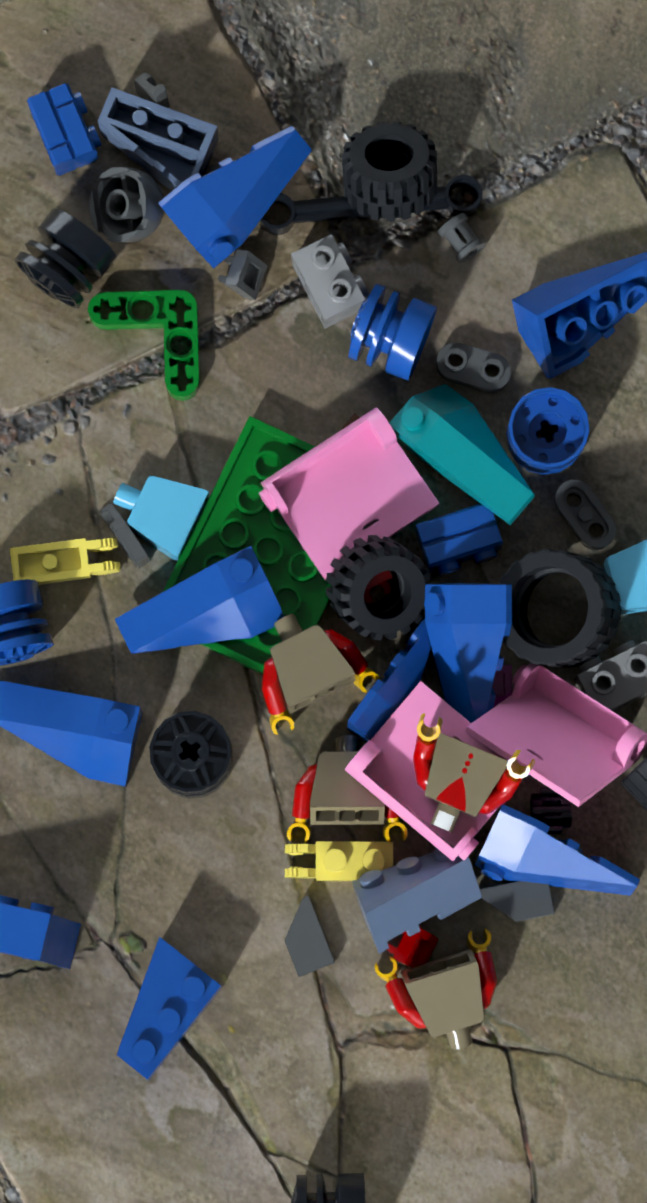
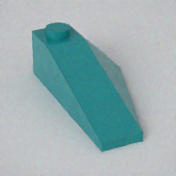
(460, 446)

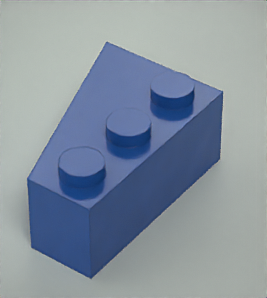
(37, 933)
(165, 1009)

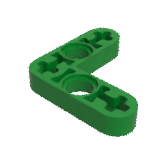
(161, 318)

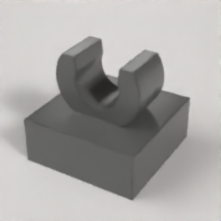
(244, 274)

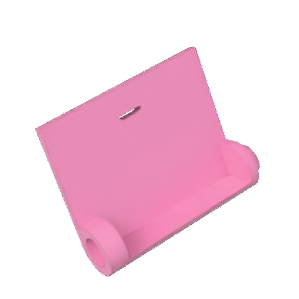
(345, 487)
(568, 734)
(388, 770)

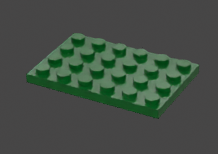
(239, 519)

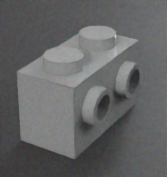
(328, 280)
(618, 678)

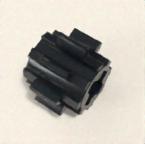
(551, 810)

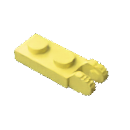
(61, 560)
(341, 859)

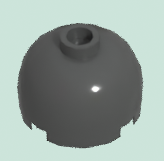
(126, 205)

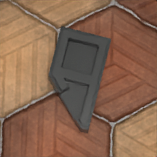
(150, 91)
(124, 536)
(520, 900)
(306, 941)

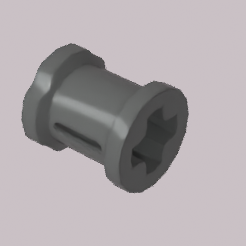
(464, 250)

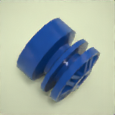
(391, 331)
(556, 411)
(17, 632)

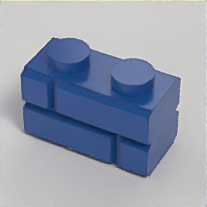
(63, 128)
(459, 538)

